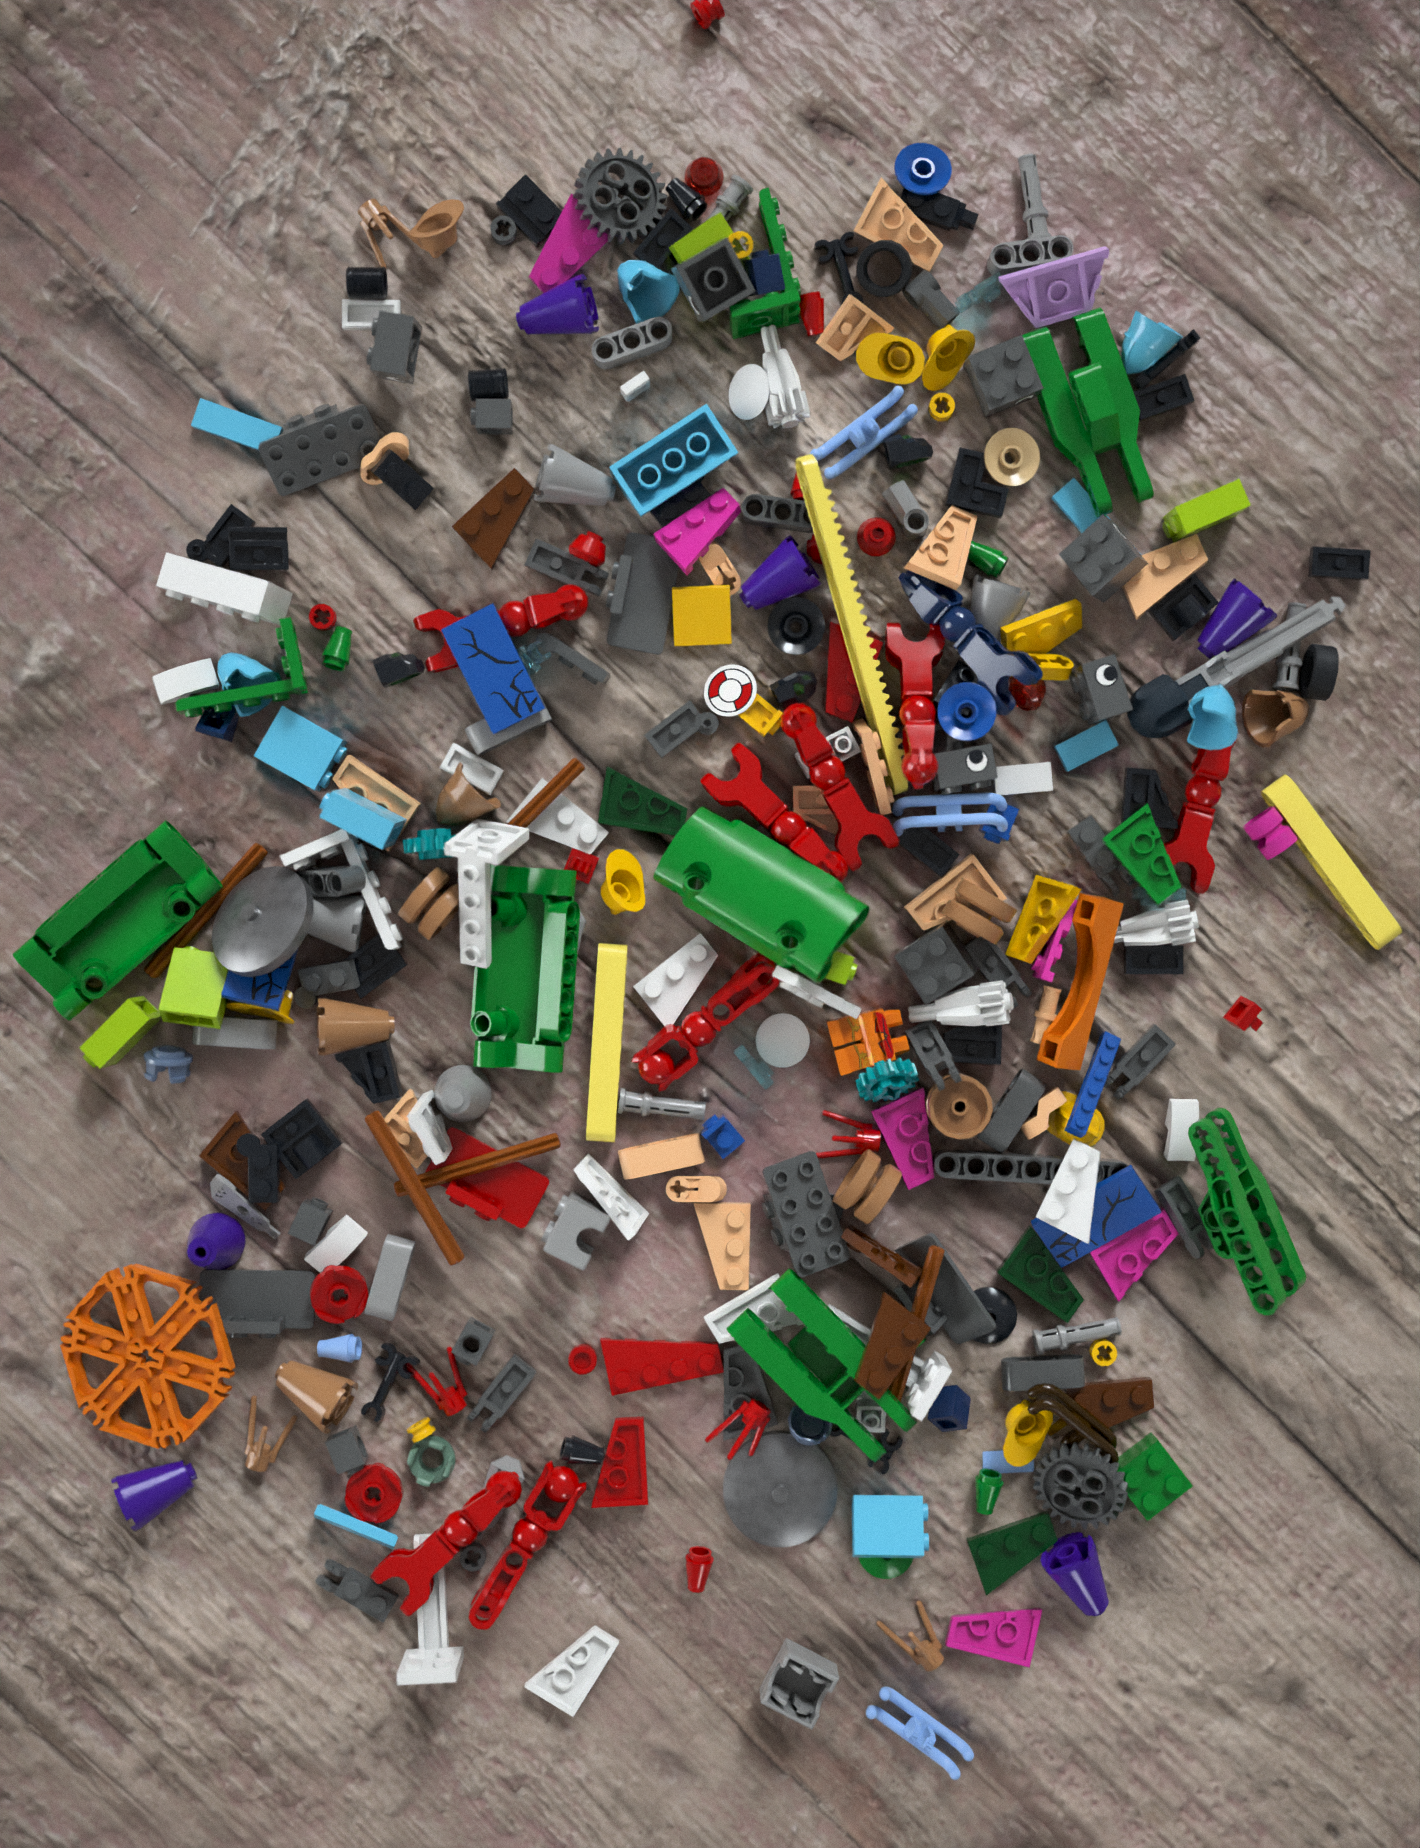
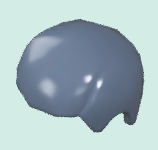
(807, 1428)

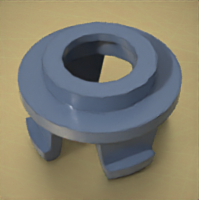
(174, 1057)

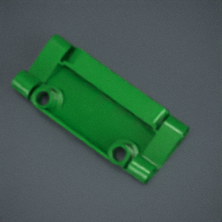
(760, 892)
(117, 919)
(531, 972)

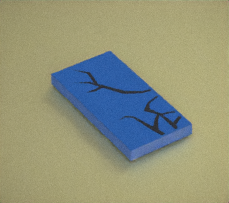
(493, 668)
(261, 990)
(1119, 1206)

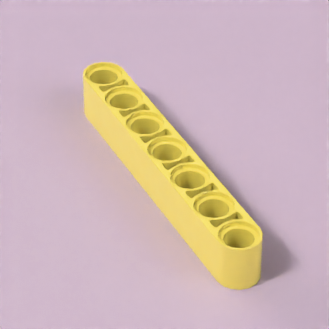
(1332, 863)
(606, 1042)

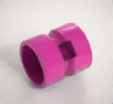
(1270, 833)

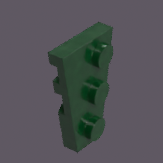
(638, 807)
(1040, 1276)
(1009, 1548)

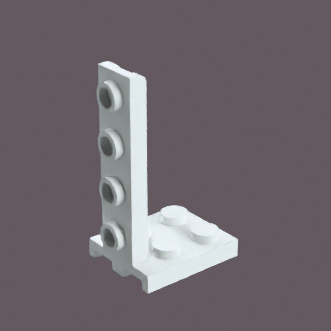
(331, 847)
(477, 848)
(924, 1378)
(434, 1659)

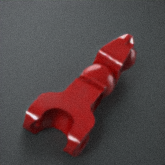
(535, 612)
(917, 710)
(828, 774)
(762, 804)
(1197, 816)
(700, 1027)
(459, 1530)
(528, 1536)

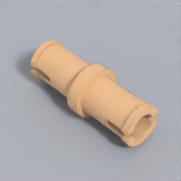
(1046, 1013)

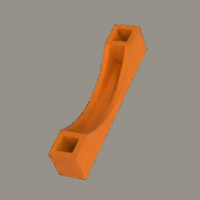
(1068, 1035)

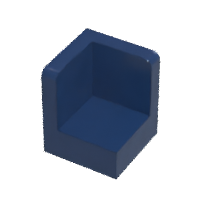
(950, 1409)

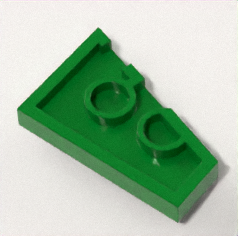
(1143, 854)

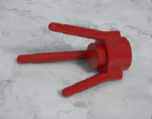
(863, 1140)
(448, 1399)
(755, 1415)

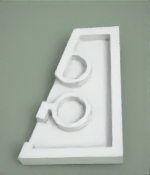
(564, 823)
(676, 979)
(813, 993)
(1072, 1192)
(613, 1198)
(761, 1302)
(574, 1671)

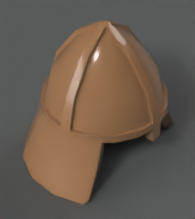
(1272, 715)
(460, 802)

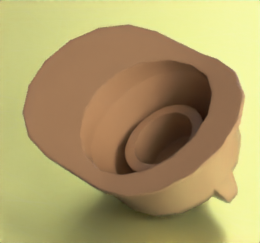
(438, 227)

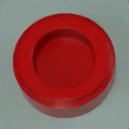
(582, 1359)

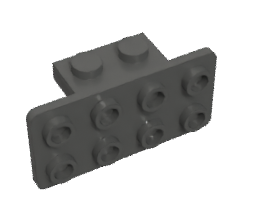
(318, 446)
(641, 596)
(803, 1214)
(259, 1300)
(952, 1300)

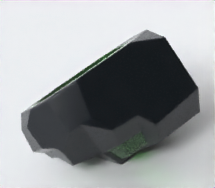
(906, 451)
(397, 668)
(794, 688)

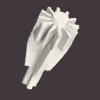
(786, 401)
(1159, 926)
(968, 1006)

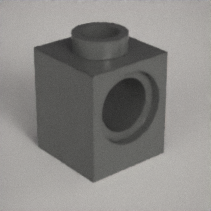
(493, 416)
(310, 1220)
(478, 1331)
(347, 1450)

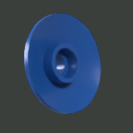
(922, 159)
(966, 696)

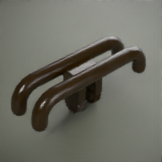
(1074, 1420)

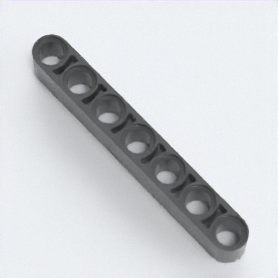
(1017, 1162)

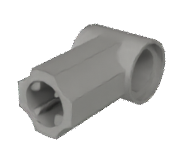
(905, 508)

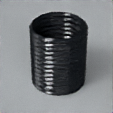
(366, 282)
(488, 384)

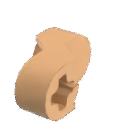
(394, 441)
(727, 574)
(1039, 1122)
(683, 1189)

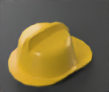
(946, 354)
(890, 358)
(623, 883)
(281, 1015)
(1059, 1118)
(1025, 1433)

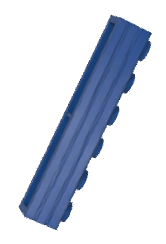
(1093, 1084)

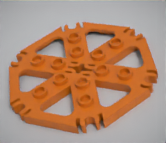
(133, 1371)

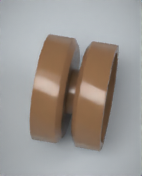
(430, 900)
(977, 914)
(975, 1111)
(867, 1186)

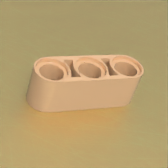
(661, 1156)

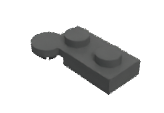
(680, 727)
(325, 979)

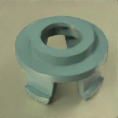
(424, 1475)

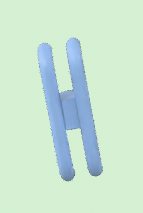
(865, 433)
(949, 811)
(920, 1730)

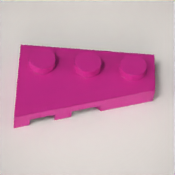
(566, 248)
(694, 531)
(1053, 949)
(907, 1137)

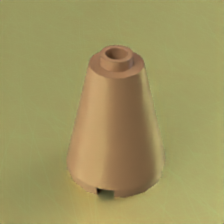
(350, 1025)
(316, 1392)

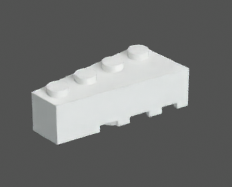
(224, 589)

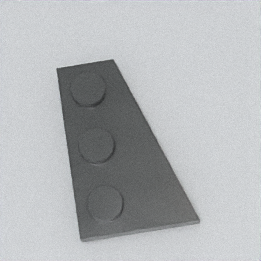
(743, 1382)

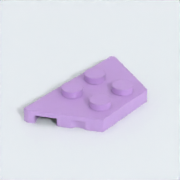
(1057, 288)

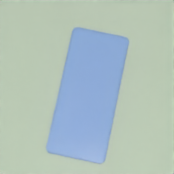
(996, 1461)

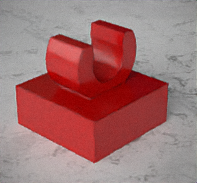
(582, 863)
(1244, 1014)

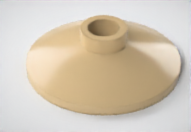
(1024, 456)

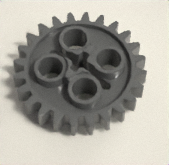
(608, 216)
(1086, 1497)

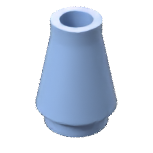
(342, 1348)

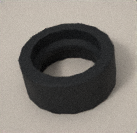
(862, 268)
(1319, 672)

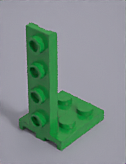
(773, 308)
(252, 695)

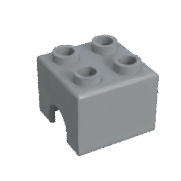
(564, 1237)
(798, 1683)

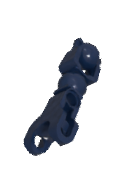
(974, 643)

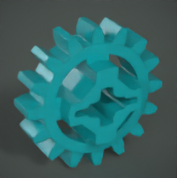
(428, 844)
(887, 1080)

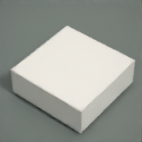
(635, 386)

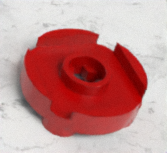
(346, 1307)
(374, 1510)

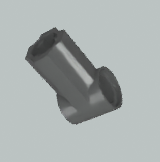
(925, 294)

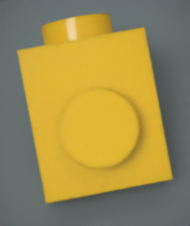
(762, 716)

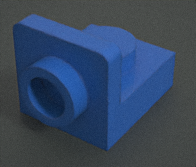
(991, 832)
(721, 1135)

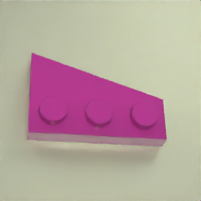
(1129, 1254)
(996, 1635)

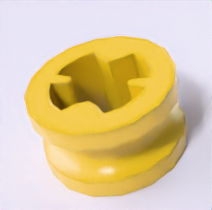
(749, 243)
(941, 417)
(1112, 1352)
(421, 1429)

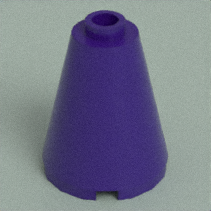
(561, 310)
(779, 576)
(1234, 620)
(216, 1241)
(152, 1490)
(1077, 1571)

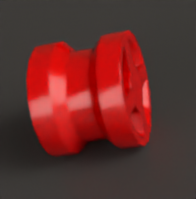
(707, 11)

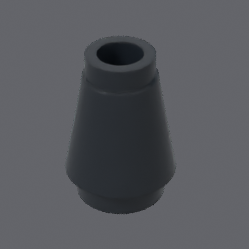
(688, 201)
(578, 1451)

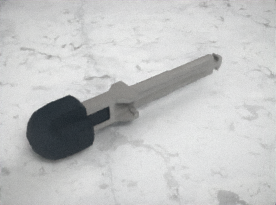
(1163, 704)

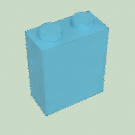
(301, 749)
(362, 817)
(889, 1526)

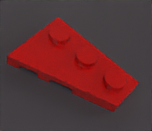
(841, 686)
(624, 1466)

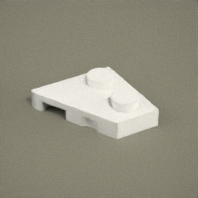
(430, 1129)

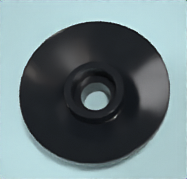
(796, 611)
(1005, 1313)

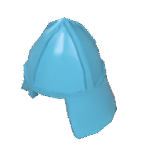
(646, 289)
(1146, 343)
(242, 671)
(1214, 719)

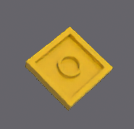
(701, 615)

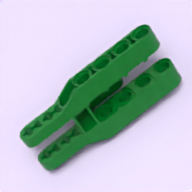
(1103, 402)
(1236, 1220)
(828, 1351)

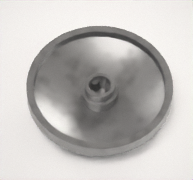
(262, 921)
(780, 1491)

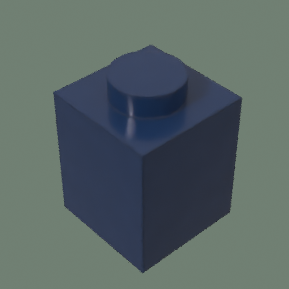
(764, 272)

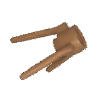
(375, 218)
(259, 1454)
(926, 1652)

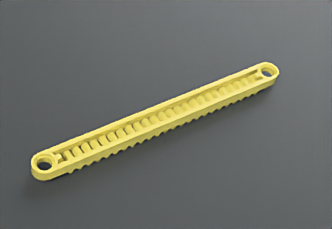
(850, 619)

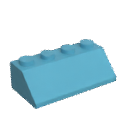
(673, 460)

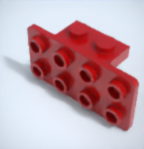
(500, 1192)

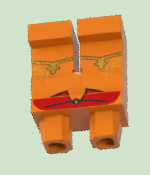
(874, 1038)

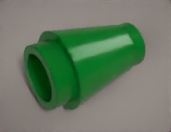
(987, 559)
(337, 652)
(988, 1487)

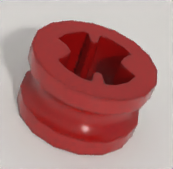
(319, 625)

